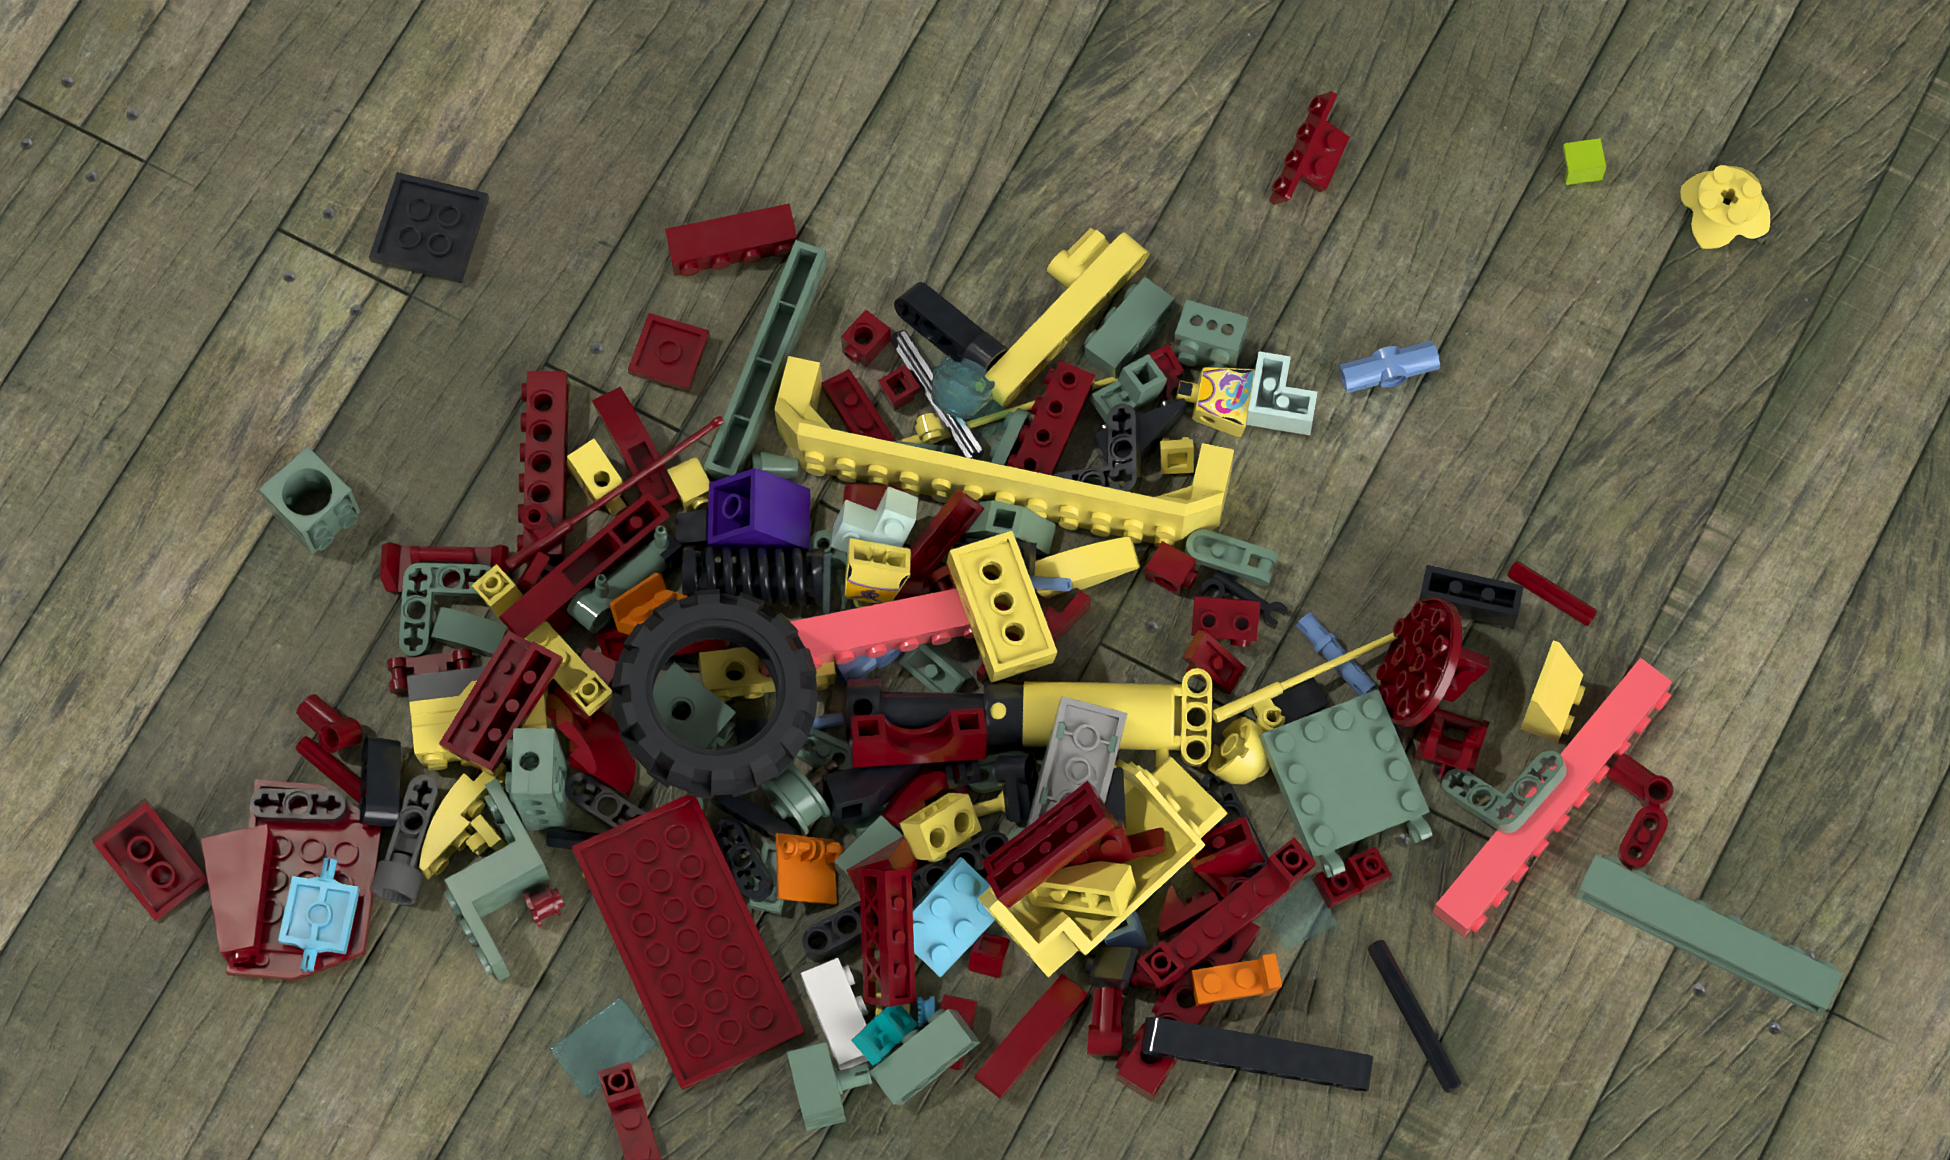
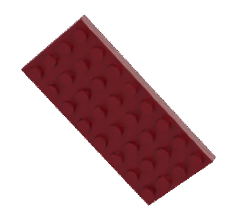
(688, 941)

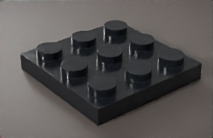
(429, 227)

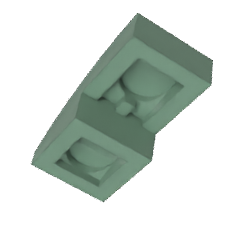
(467, 631)

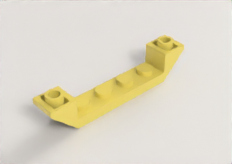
(573, 675)

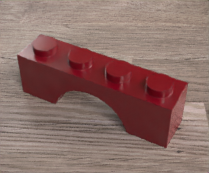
(955, 738)

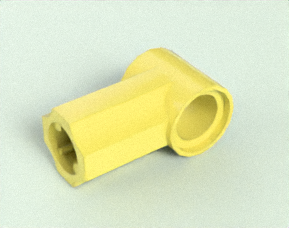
(1072, 263)

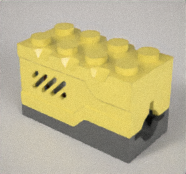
(435, 703)

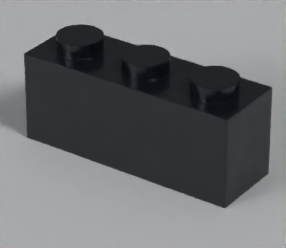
(1474, 595)

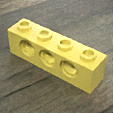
(716, 664)

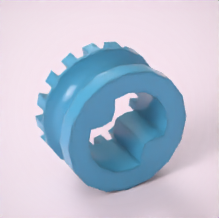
(925, 1009)

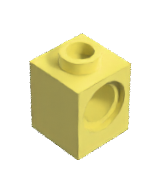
(691, 484)

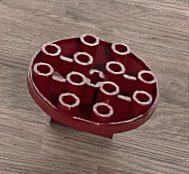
(1427, 662)

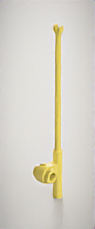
(931, 431)
(1261, 699)

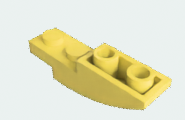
(450, 823)

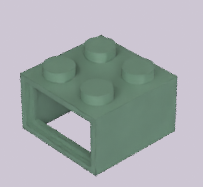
(1206, 346)

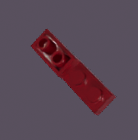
(634, 444)

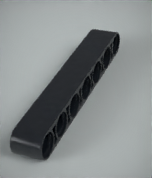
(839, 942)
(1257, 1054)

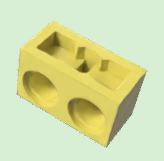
(941, 827)

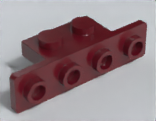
(1314, 153)
(1120, 847)

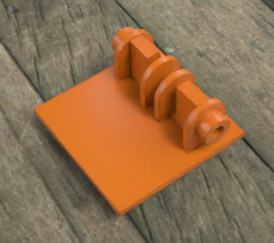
(807, 868)

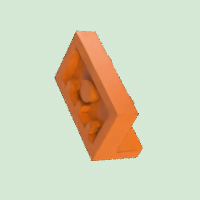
(640, 601)

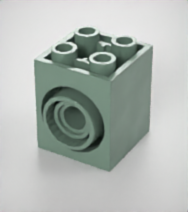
(708, 717)

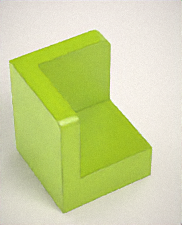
(1584, 161)

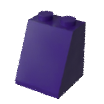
(757, 512)

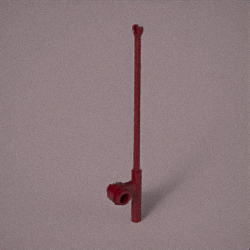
(548, 535)

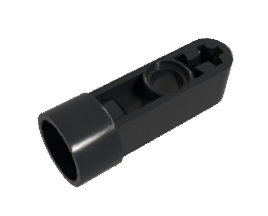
(947, 327)

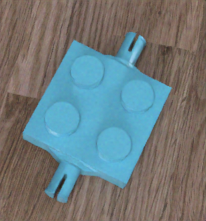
(319, 915)

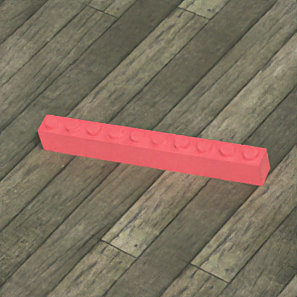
(1586, 761)

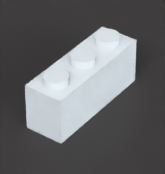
(837, 1009)

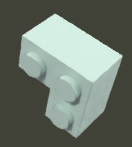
(1273, 403)
(886, 525)

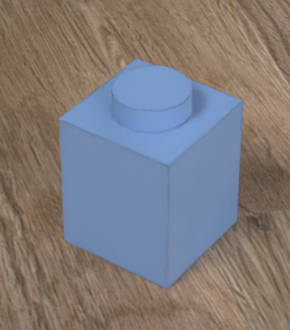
(1128, 933)

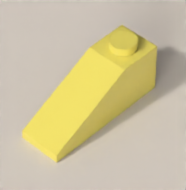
(1088, 888)

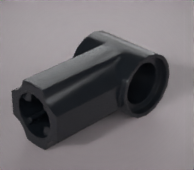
(1017, 777)

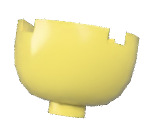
(1241, 753)

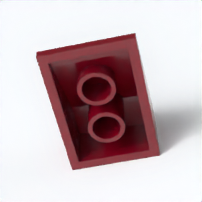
(149, 859)

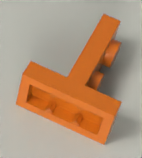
(1237, 980)

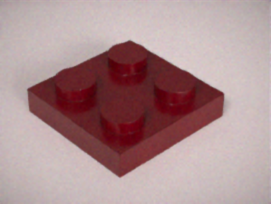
(668, 352)

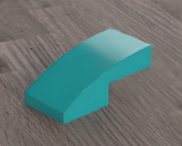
(884, 1033)

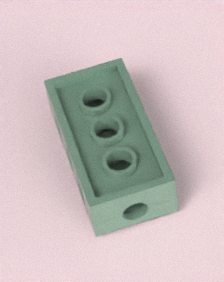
(537, 778)

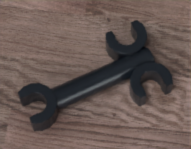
(1225, 581)

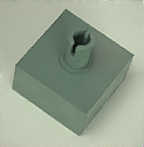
(821, 1085)

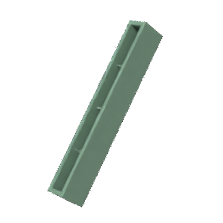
(766, 362)
(1709, 935)

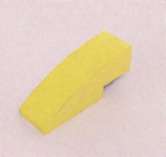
(1089, 564)

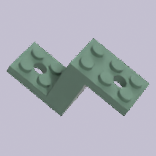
(495, 880)

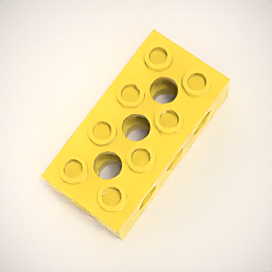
(1014, 588)

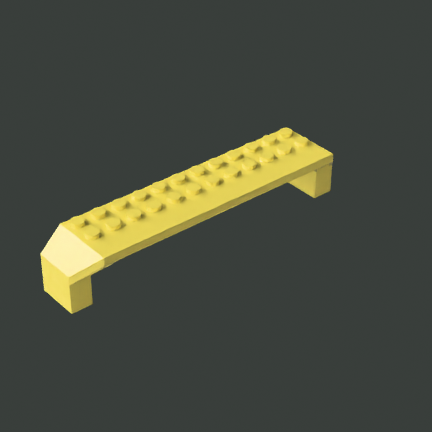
(940, 474)

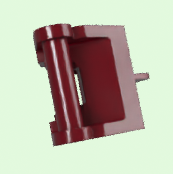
(1449, 752)

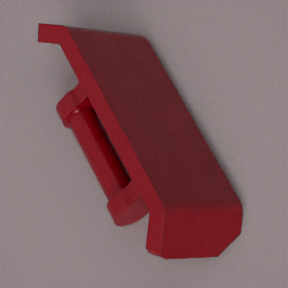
(398, 558)

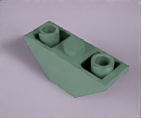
(1005, 517)

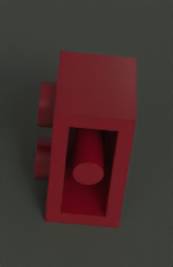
(1226, 619)

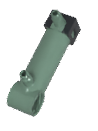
(658, 555)

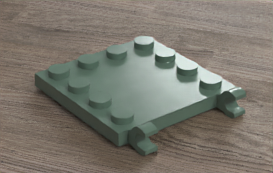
(1345, 777)

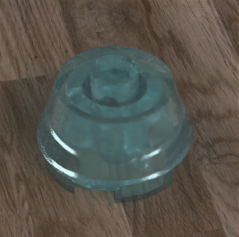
(960, 387)

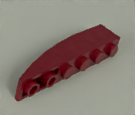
(584, 565)

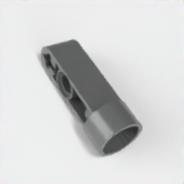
(399, 875)

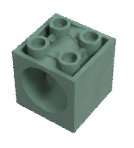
(298, 478)

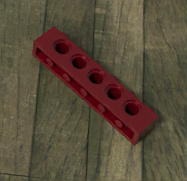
(554, 389)
(1148, 1079)

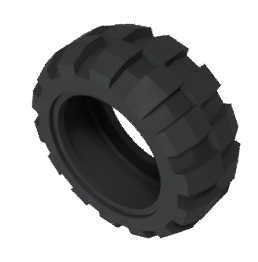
(710, 617)

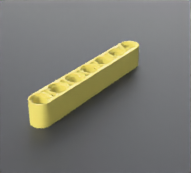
(1065, 318)

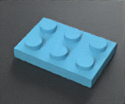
(950, 917)

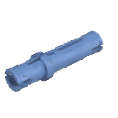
(1330, 649)

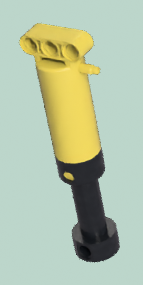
(1025, 711)

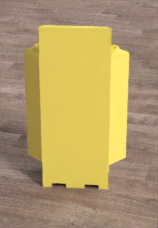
(1152, 801)

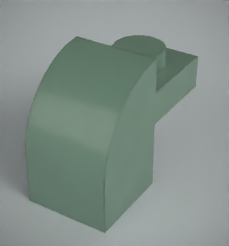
(1136, 386)

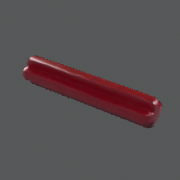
(1552, 593)
(330, 767)

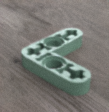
(431, 587)
(1503, 803)

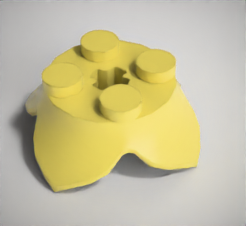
(1717, 223)

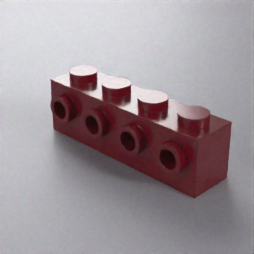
(1053, 419)

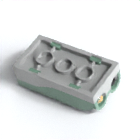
(1078, 750)

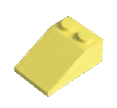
(1554, 695)

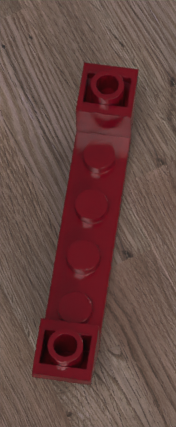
(1230, 916)
(629, 1112)

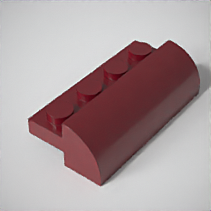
(500, 702)
(1048, 844)

